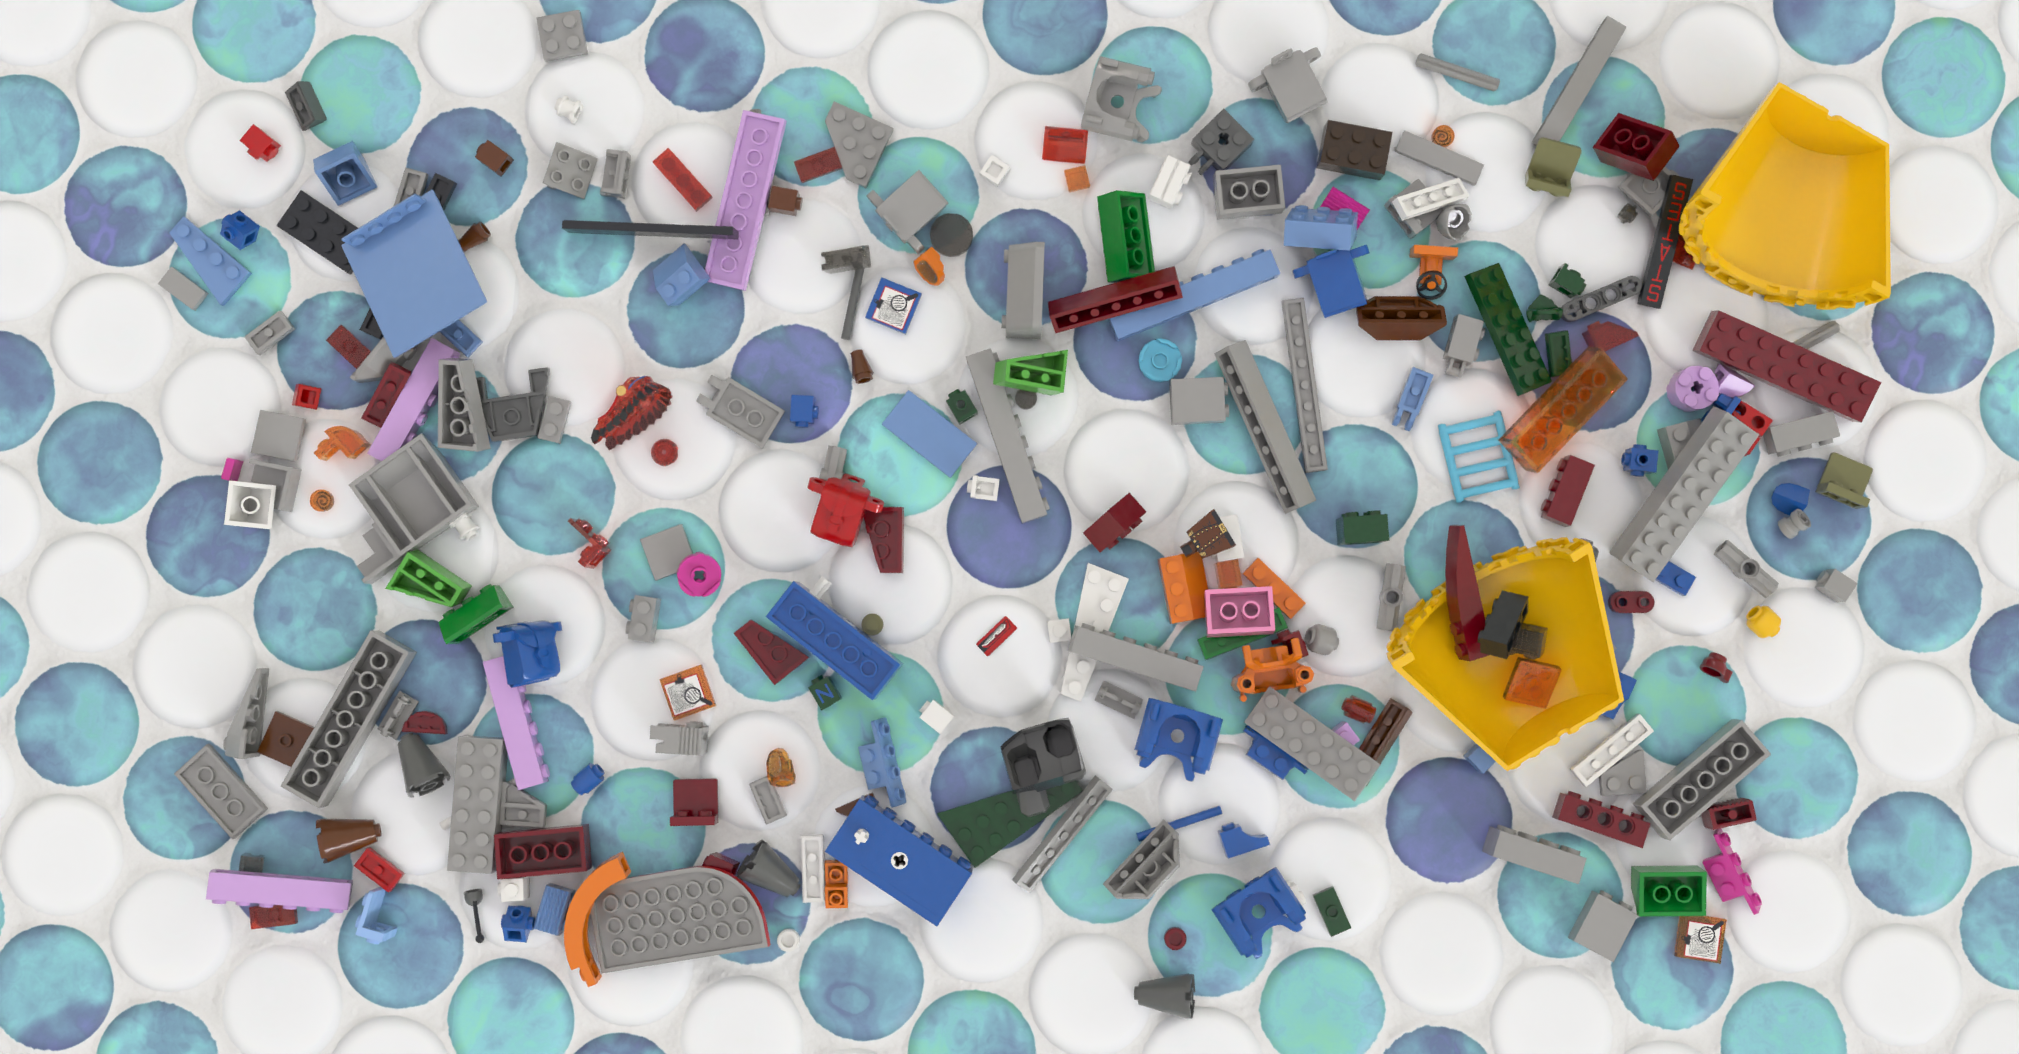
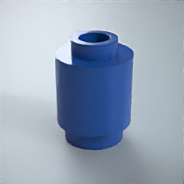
(588, 779)

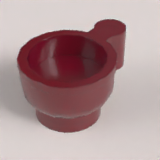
(1716, 667)

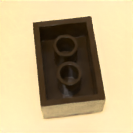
(1354, 150)

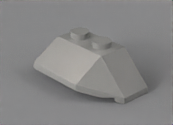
(377, 362)
(1147, 865)

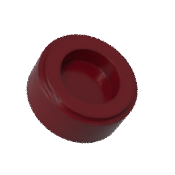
(1175, 938)

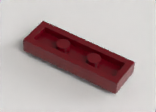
(386, 394)

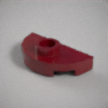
(425, 723)

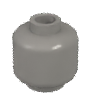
(1321, 639)

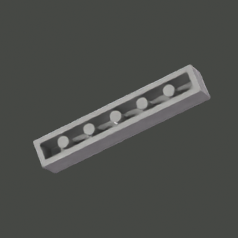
(1135, 658)

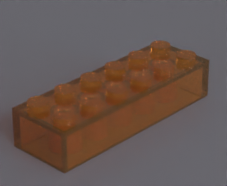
(1563, 409)

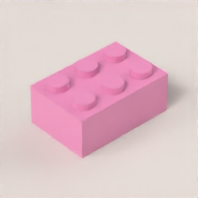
(1239, 611)

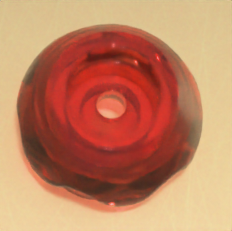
(671, 452)

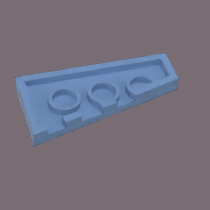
(213, 264)

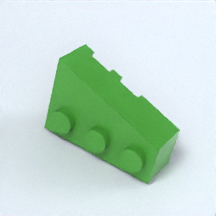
(1033, 373)
(427, 579)

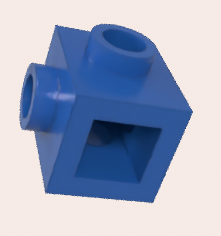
(239, 229)
(1640, 460)
(517, 923)

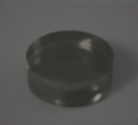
(1025, 399)

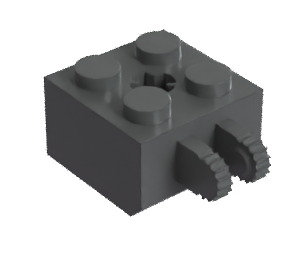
(1220, 156)

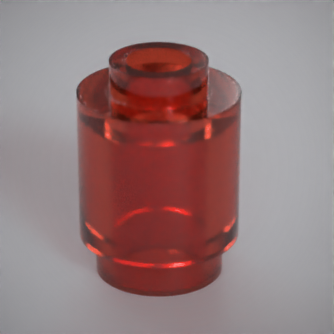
(1358, 709)

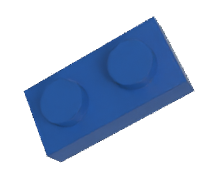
(1676, 578)

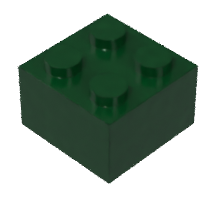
(1363, 529)

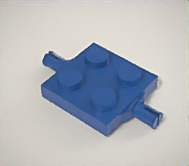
(1271, 756)

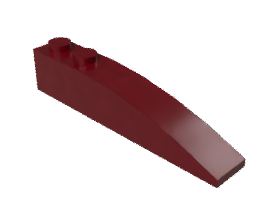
(1463, 596)

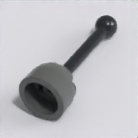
(474, 898)

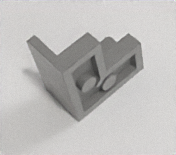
(283, 477)
(382, 561)

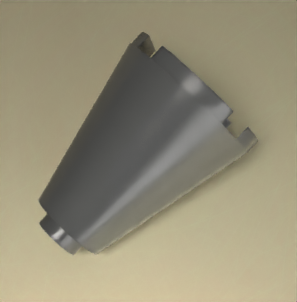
(420, 766)
(768, 871)
(1168, 994)

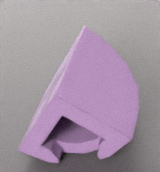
(1731, 382)

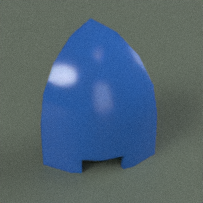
(1790, 497)

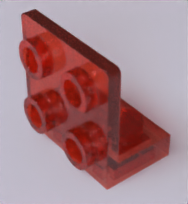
(590, 555)

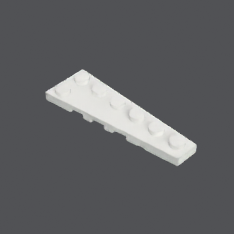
(1097, 608)

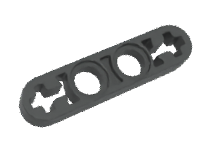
(1600, 298)

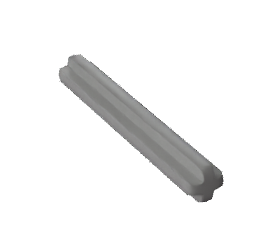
(1457, 72)
(1818, 335)

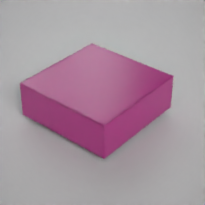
(232, 469)

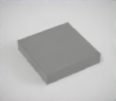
(666, 551)

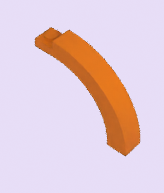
(578, 913)

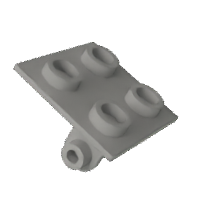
(569, 170)

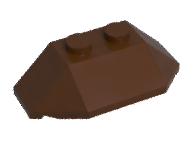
(1400, 317)

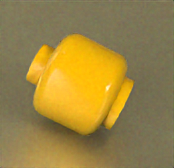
(1763, 621)

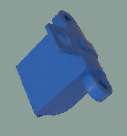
(1336, 280)
(529, 651)

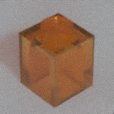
(1228, 574)

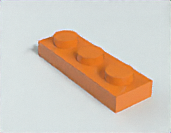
(1283, 596)

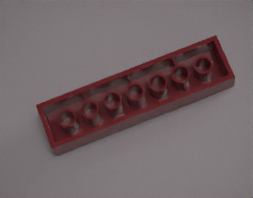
(1786, 366)

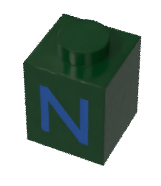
(824, 691)

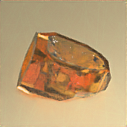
(780, 768)

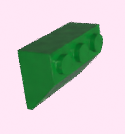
(474, 614)
(1669, 890)

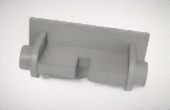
(1119, 699)
(397, 714)

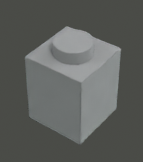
(1835, 585)

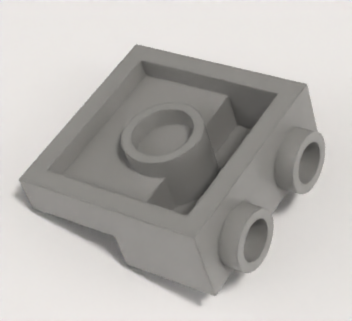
(1647, 193)

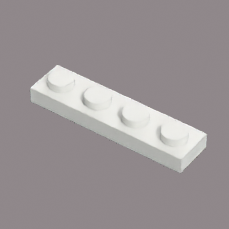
(1430, 199)
(1611, 750)

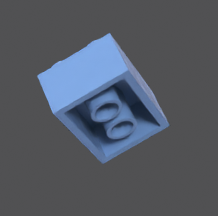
(1321, 228)

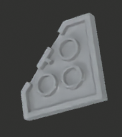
(857, 142)

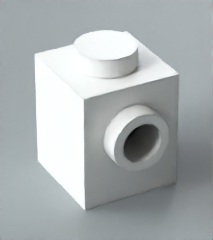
(514, 889)

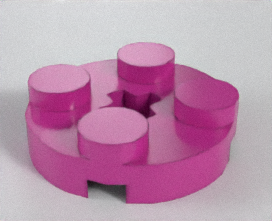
(698, 587)

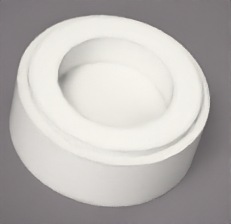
(788, 940)

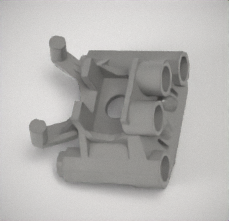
(1118, 79)

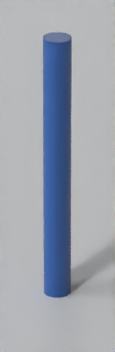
(1185, 821)

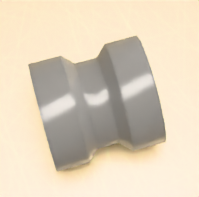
(1794, 523)

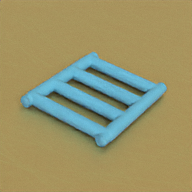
(1455, 472)

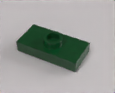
(1558, 352)
(1331, 911)

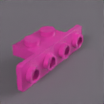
(1728, 875)

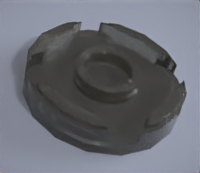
(951, 235)

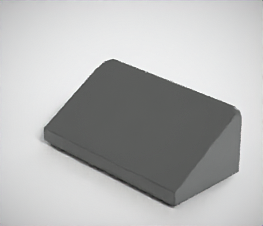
(305, 105)

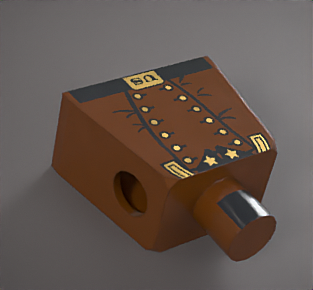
(1208, 537)

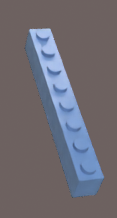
(1200, 293)

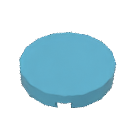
(1160, 360)

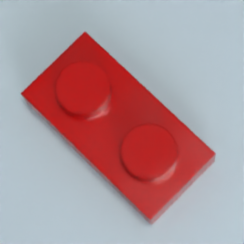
(379, 869)

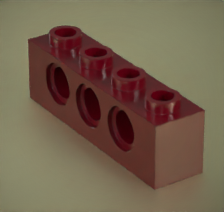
(1633, 834)

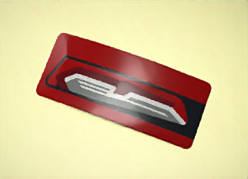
(996, 636)

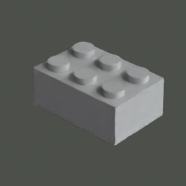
(1248, 192)

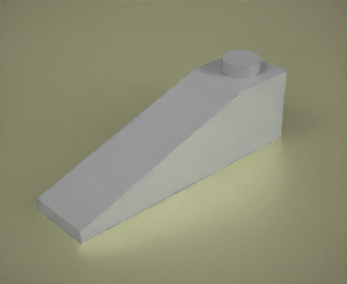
(247, 726)

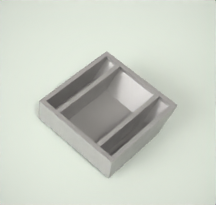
(413, 495)

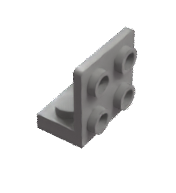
(1415, 224)

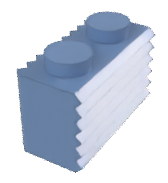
(553, 909)

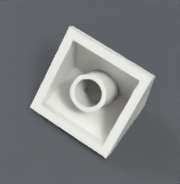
(250, 505)

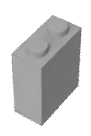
(1198, 400)
(1603, 925)

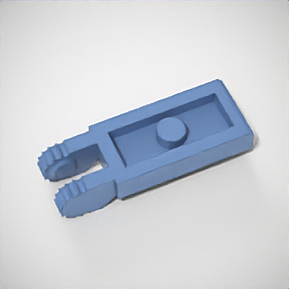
(1412, 396)

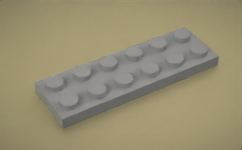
(1312, 743)

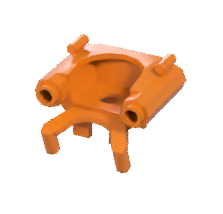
(1271, 668)

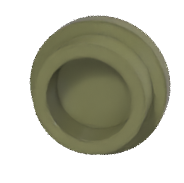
(872, 624)

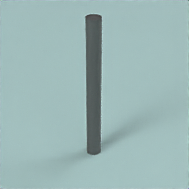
(852, 304)

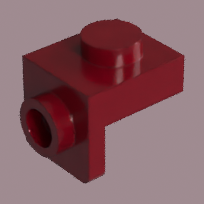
(1285, 637)

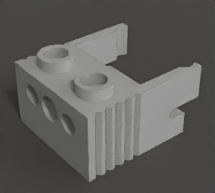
(681, 739)

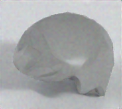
(1454, 221)

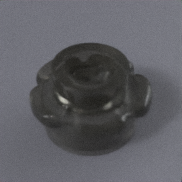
(1627, 213)

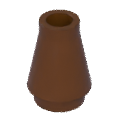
(474, 236)
(860, 367)

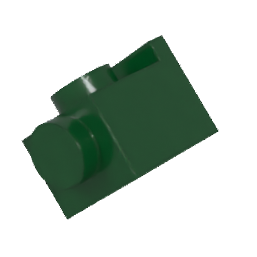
(1567, 281)
(965, 413)

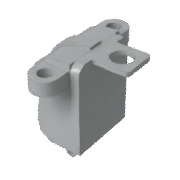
(1292, 83)
(910, 208)

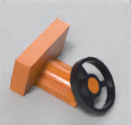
(1431, 267)

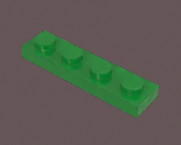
(1216, 646)

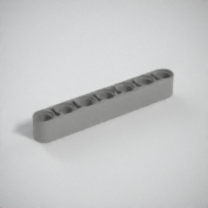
(1581, 80)

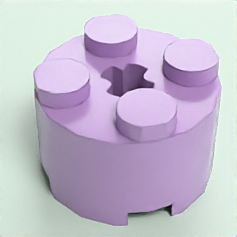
(1704, 384)

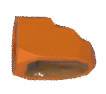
(930, 267)

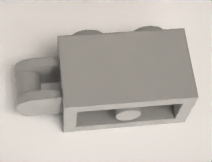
(1463, 343)

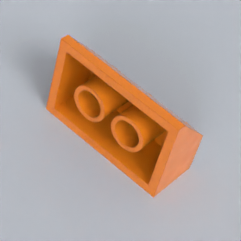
(1183, 586)

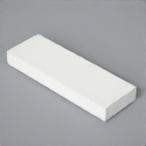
(813, 868)

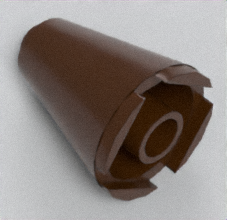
(345, 836)

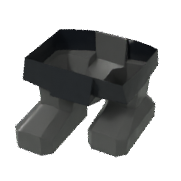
(1040, 761)

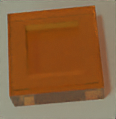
(1077, 178)

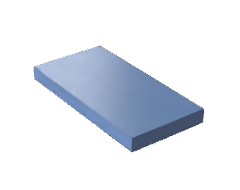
(929, 434)

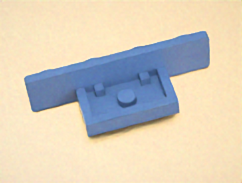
(881, 763)

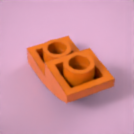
(836, 884)

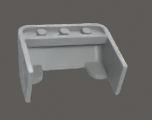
(1024, 290)

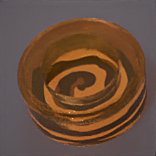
(1443, 136)
(321, 500)

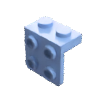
(367, 922)

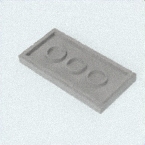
(221, 791)

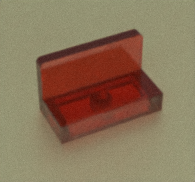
(1065, 144)

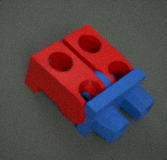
(1745, 413)

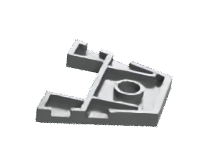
(515, 414)

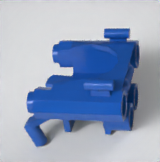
(1199, 740)
(1276, 898)

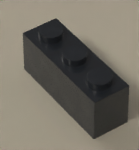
(1503, 624)

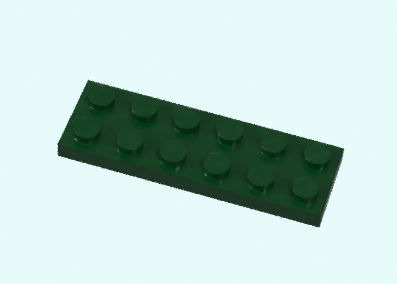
(1508, 329)

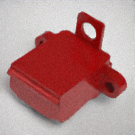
(841, 508)

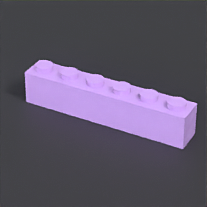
(413, 402)
(516, 727)
(279, 889)

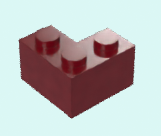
(1115, 523)

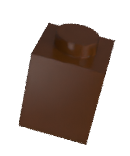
(493, 157)
(785, 201)

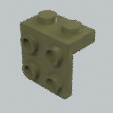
(1552, 167)

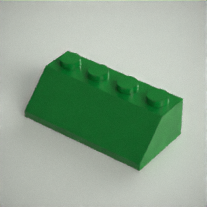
(1125, 235)

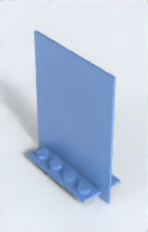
(412, 271)

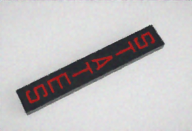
(1664, 242)

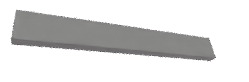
(1304, 385)

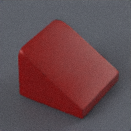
(306, 396)

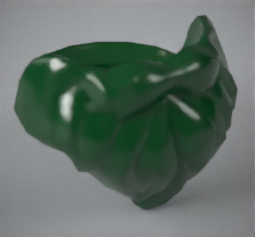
(1543, 309)

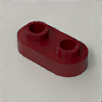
(1632, 602)

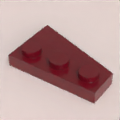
(887, 538)
(769, 651)

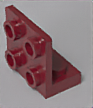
(695, 802)

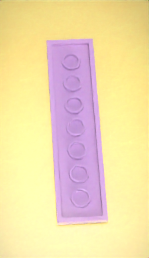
(745, 198)

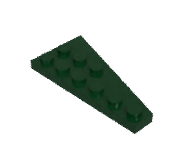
(997, 820)

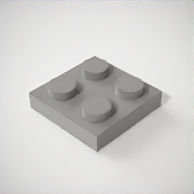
(562, 35)

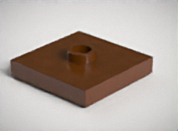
(284, 738)

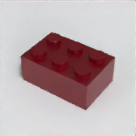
(1636, 146)

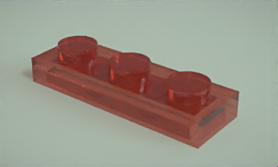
(682, 179)

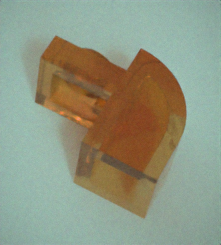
(344, 439)

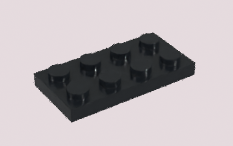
(318, 228)

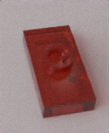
(818, 165)
(348, 346)
(271, 917)

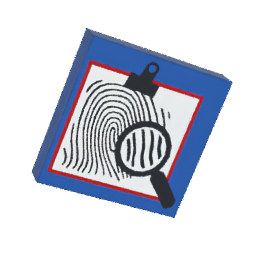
(893, 305)

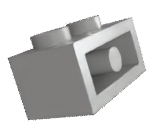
(643, 618)

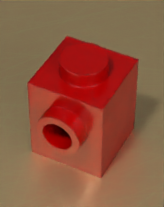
(260, 144)

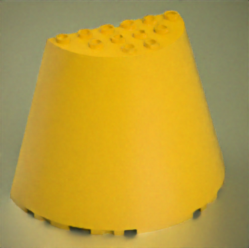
(1796, 208)
(1561, 596)

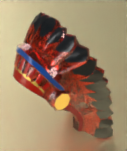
(634, 408)

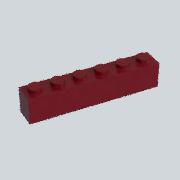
(1115, 299)

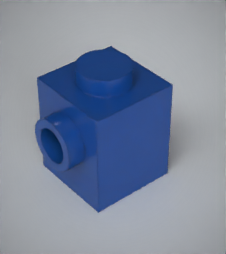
(803, 410)

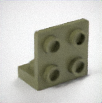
(1845, 481)

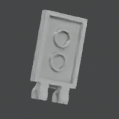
(742, 410)

